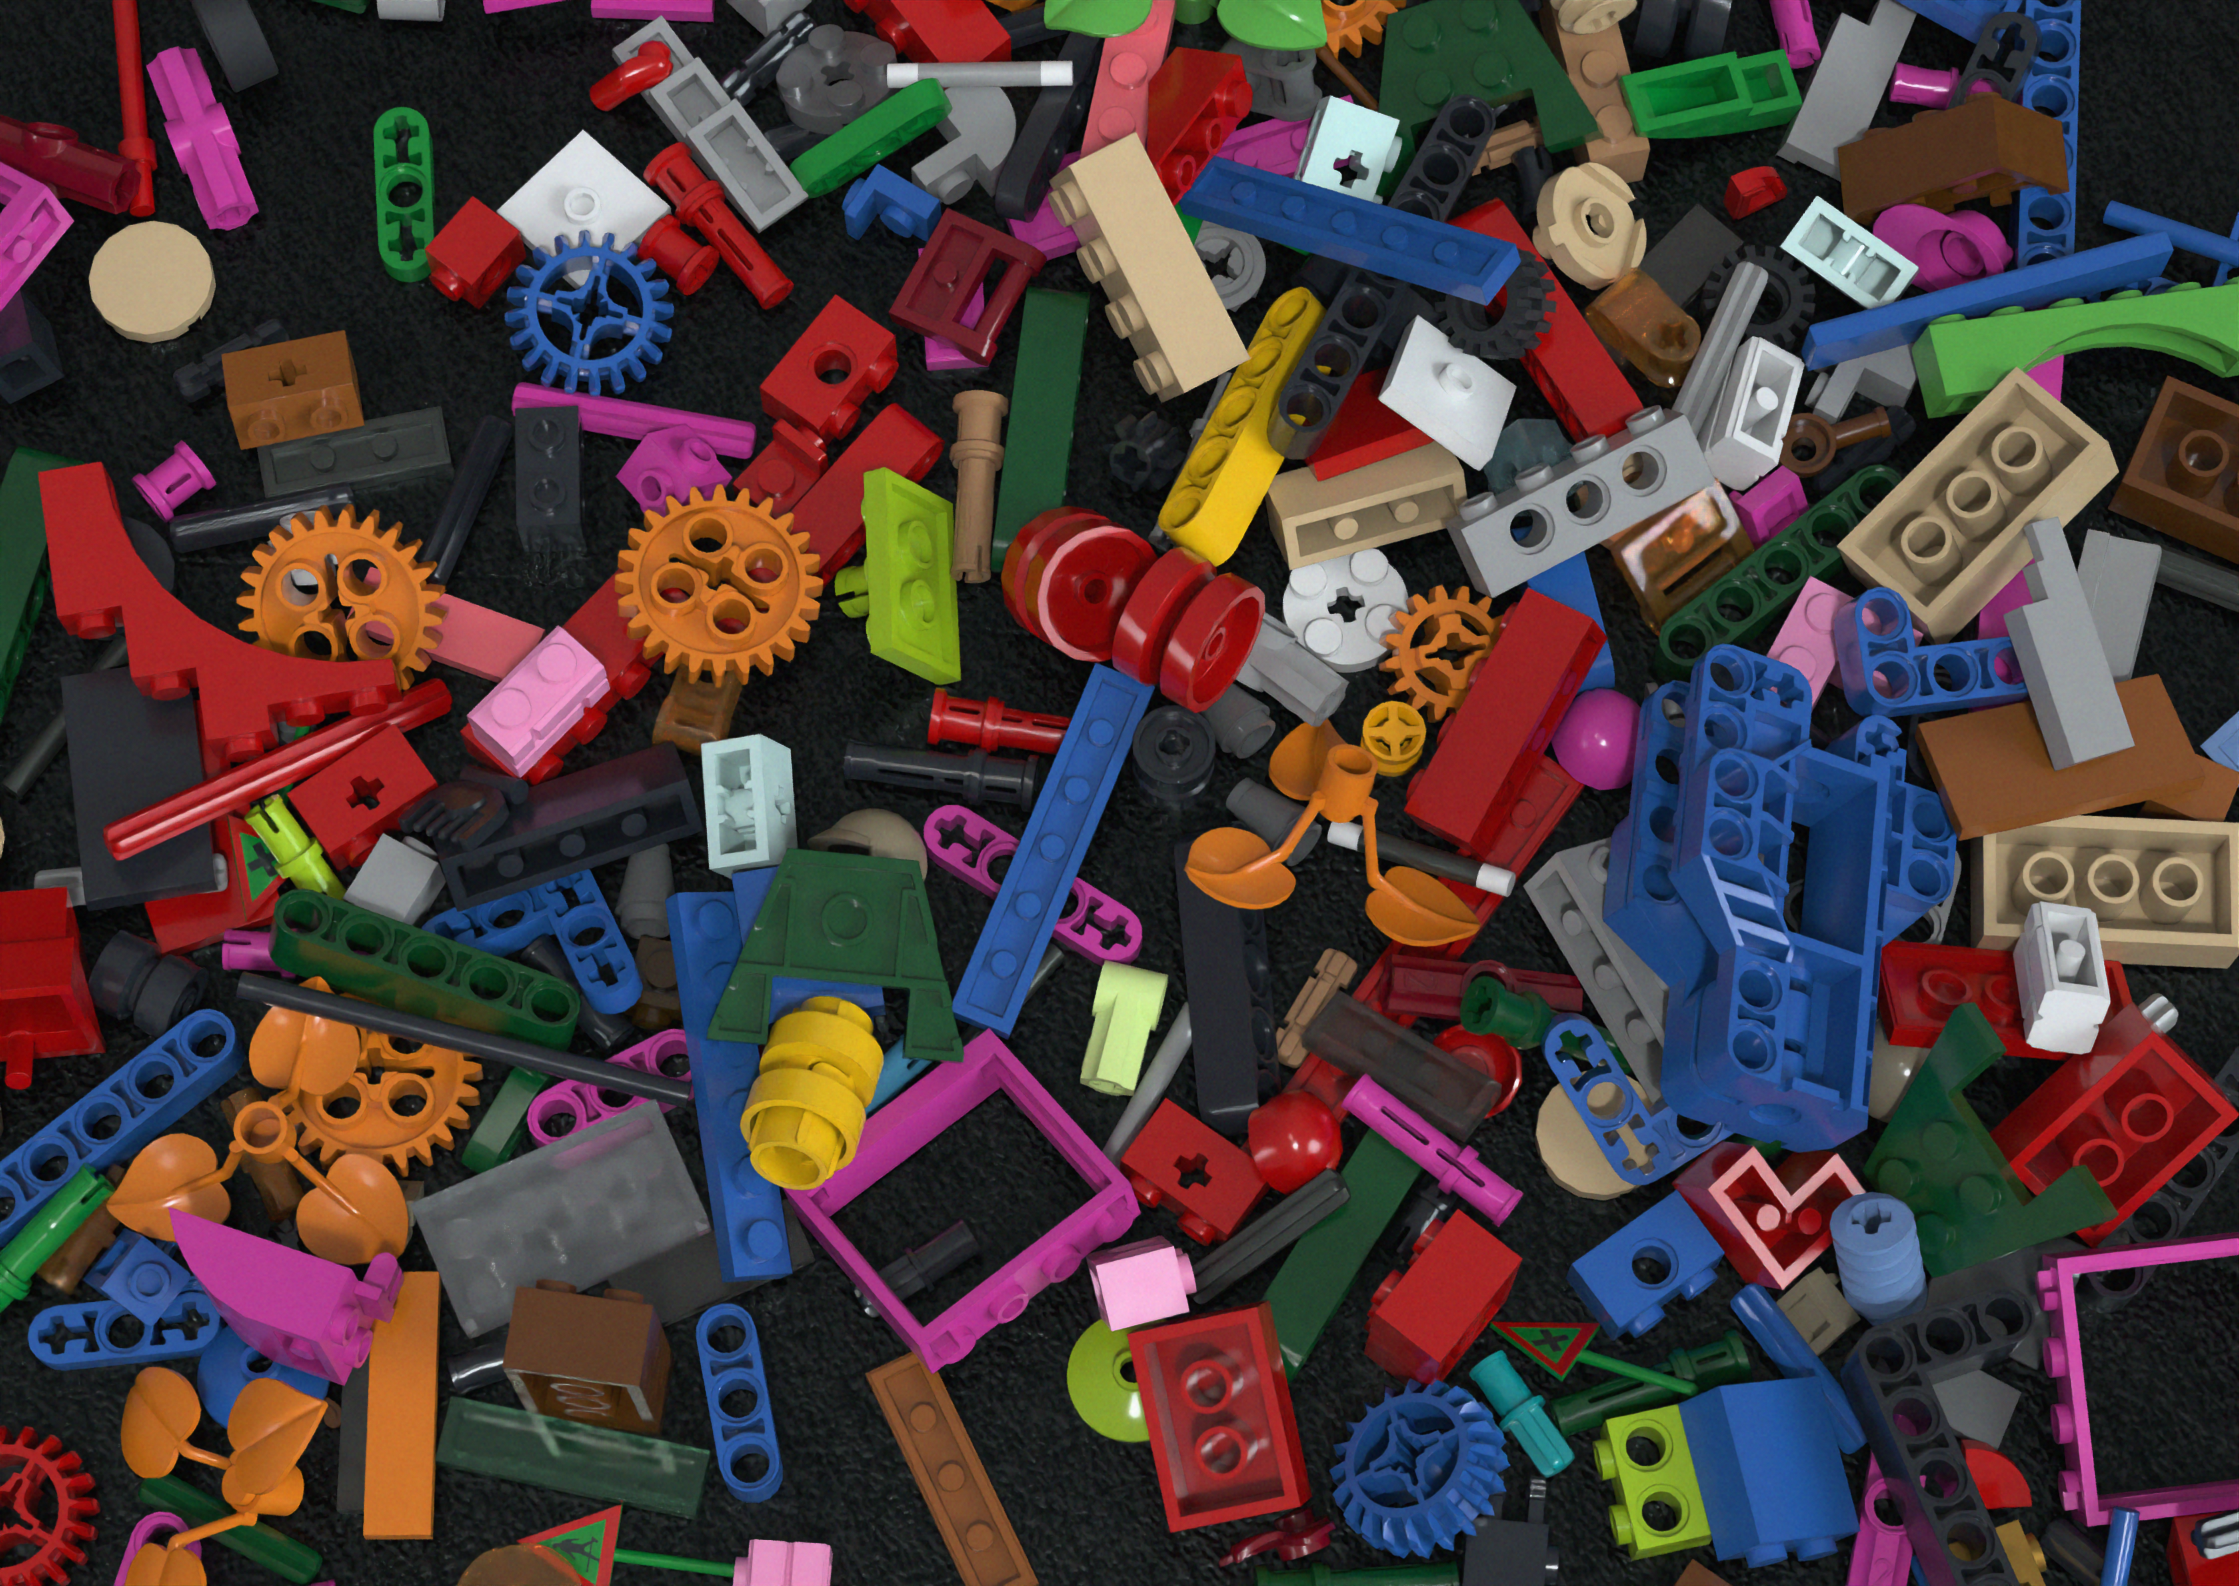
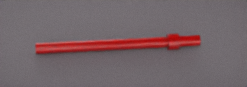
(136, 143)

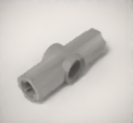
(1292, 674)

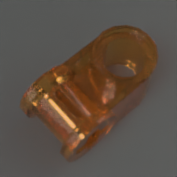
(1642, 320)
(696, 712)

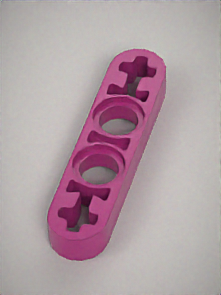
(957, 860)

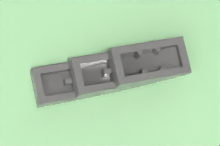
(717, 132)

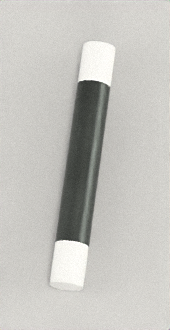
(1426, 858)

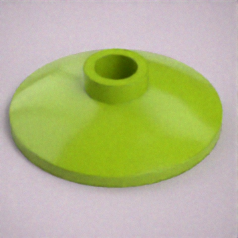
(1098, 1389)

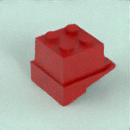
(43, 983)

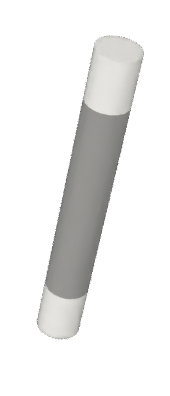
(983, 73)

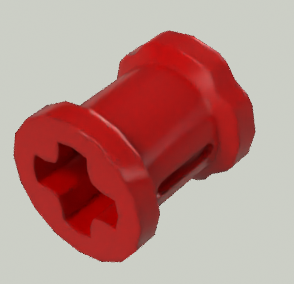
(678, 254)

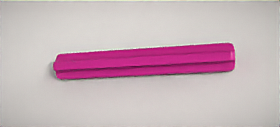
(637, 419)

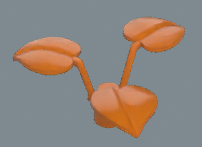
(1337, 780)
(350, 1212)
(265, 1427)

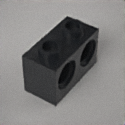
(550, 479)

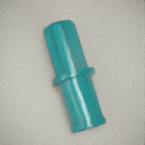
(1522, 1414)

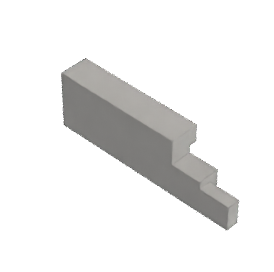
(1846, 85)
(2118, 590)
(2065, 657)

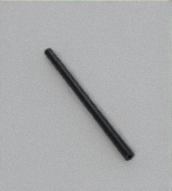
(463, 1039)

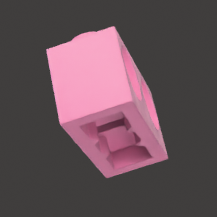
(1141, 1282)

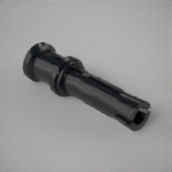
(972, 775)

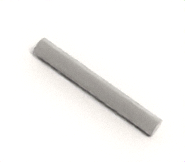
(1151, 1087)

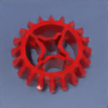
(25, 1493)

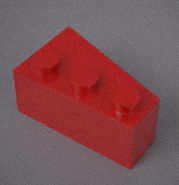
(938, 29)

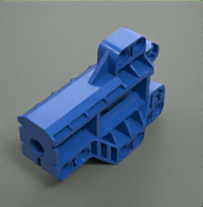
(1763, 1019)

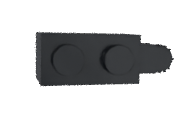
(1511, 1550)

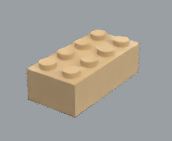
(1146, 268)
(1961, 514)
(2156, 886)

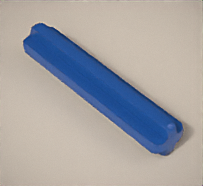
(1797, 1359)

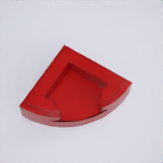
(1753, 191)
(1995, 1476)

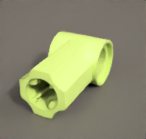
(1125, 1011)

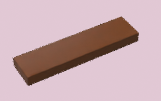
(949, 1474)

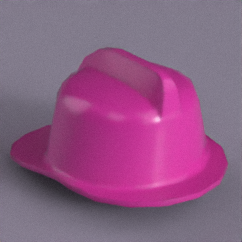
(1944, 247)

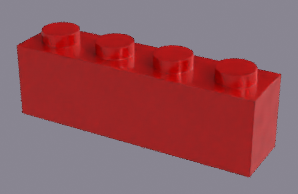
(627, 671)
(1504, 722)

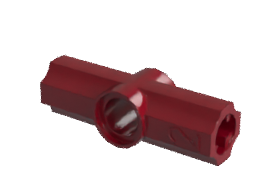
(68, 167)
(1437, 986)

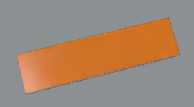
(403, 1414)

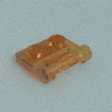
(1672, 544)

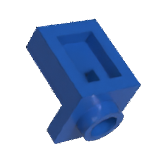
(900, 205)
(138, 1277)

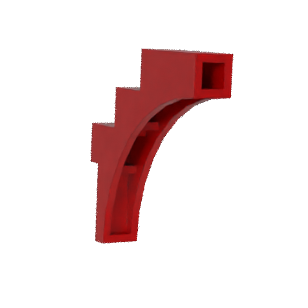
(169, 648)

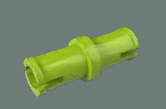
(294, 851)

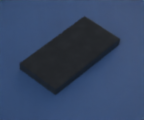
(122, 759)

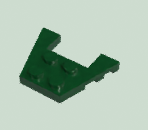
(1476, 51)
(849, 925)
(1955, 1176)

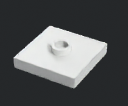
(581, 192)
(1447, 393)

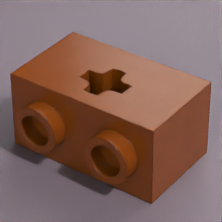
(292, 390)

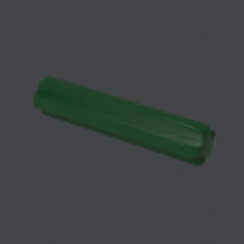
(255, 1542)

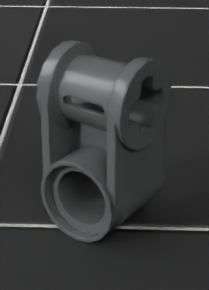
(1279, 76)

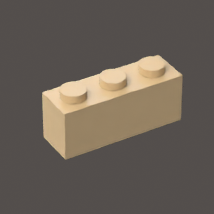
(1364, 506)

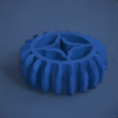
(562, 304)
(1443, 1472)

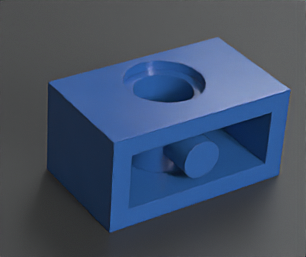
(1665, 1233)

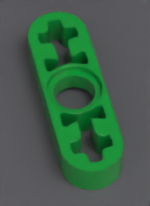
(871, 137)
(390, 173)

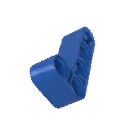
(1912, 667)

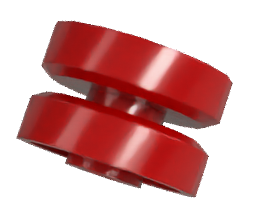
(1072, 579)
(1188, 629)

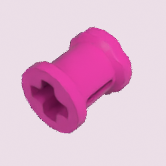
(173, 481)

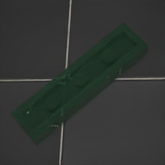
(573, 1457)

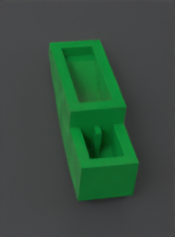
(1712, 96)

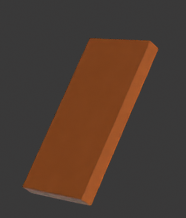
(2001, 778)

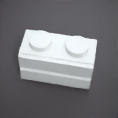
(1750, 413)
(2061, 978)

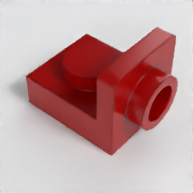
(785, 468)

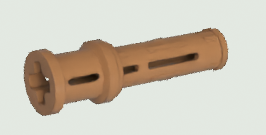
(977, 459)

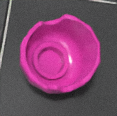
(1599, 738)

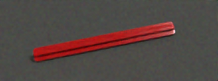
(269, 772)

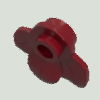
(1296, 1536)

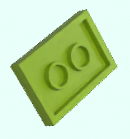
(906, 578)

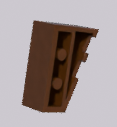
(1953, 158)

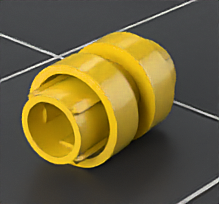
(812, 1093)

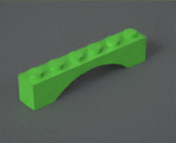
(1967, 359)

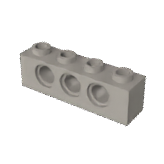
(1670, 473)

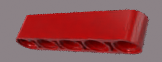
(1570, 361)
(833, 504)

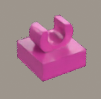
(1770, 505)

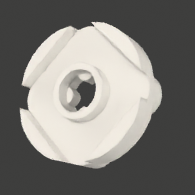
(1362, 578)

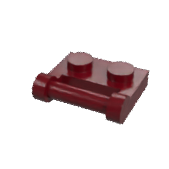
(951, 275)

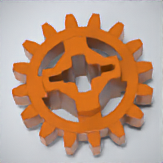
(1442, 630)

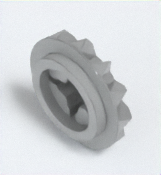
(1245, 263)

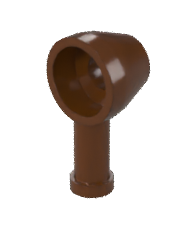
(1826, 438)

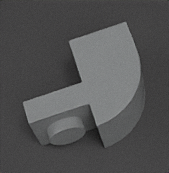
(978, 146)
(1882, 376)

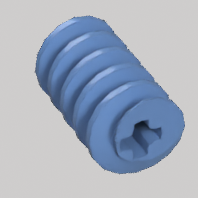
(1879, 1257)

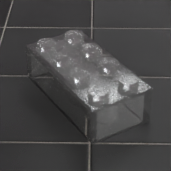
(561, 1215)

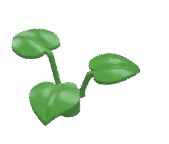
(1258, 23)

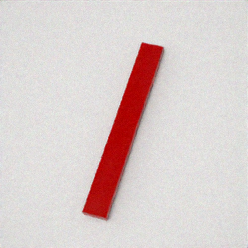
(1528, 827)

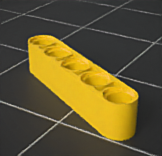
(1233, 455)

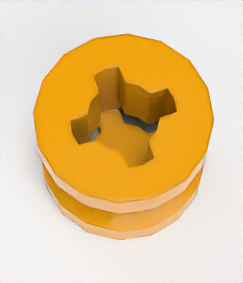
(1395, 724)

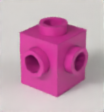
(671, 464)

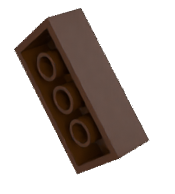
(2186, 470)
(589, 1357)

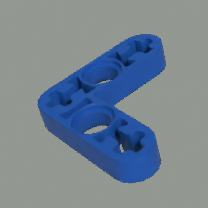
(549, 914)
(1655, 1123)
(76, 1317)

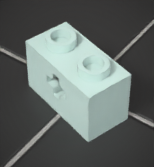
(1343, 131)
(1849, 257)
(748, 803)

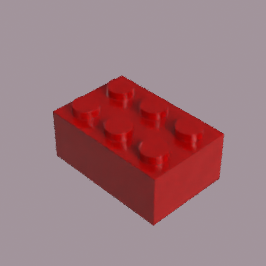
(2123, 1110)
(1442, 1303)
(1219, 1416)

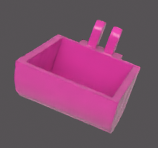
(287, 1300)

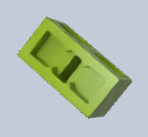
(1668, 1481)

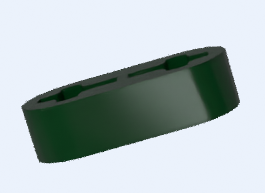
(505, 1120)

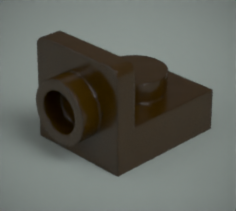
(660, 999)

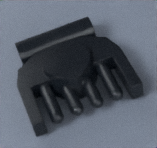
(466, 808)

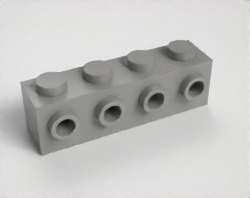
(1621, 986)

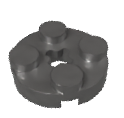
(828, 57)

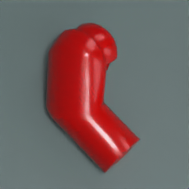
(633, 76)

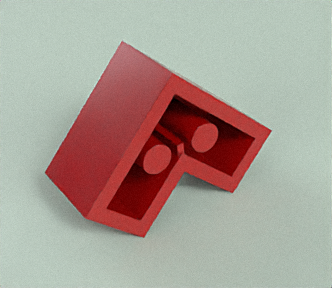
(1766, 1218)

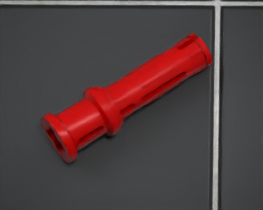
(702, 205)
(993, 724)

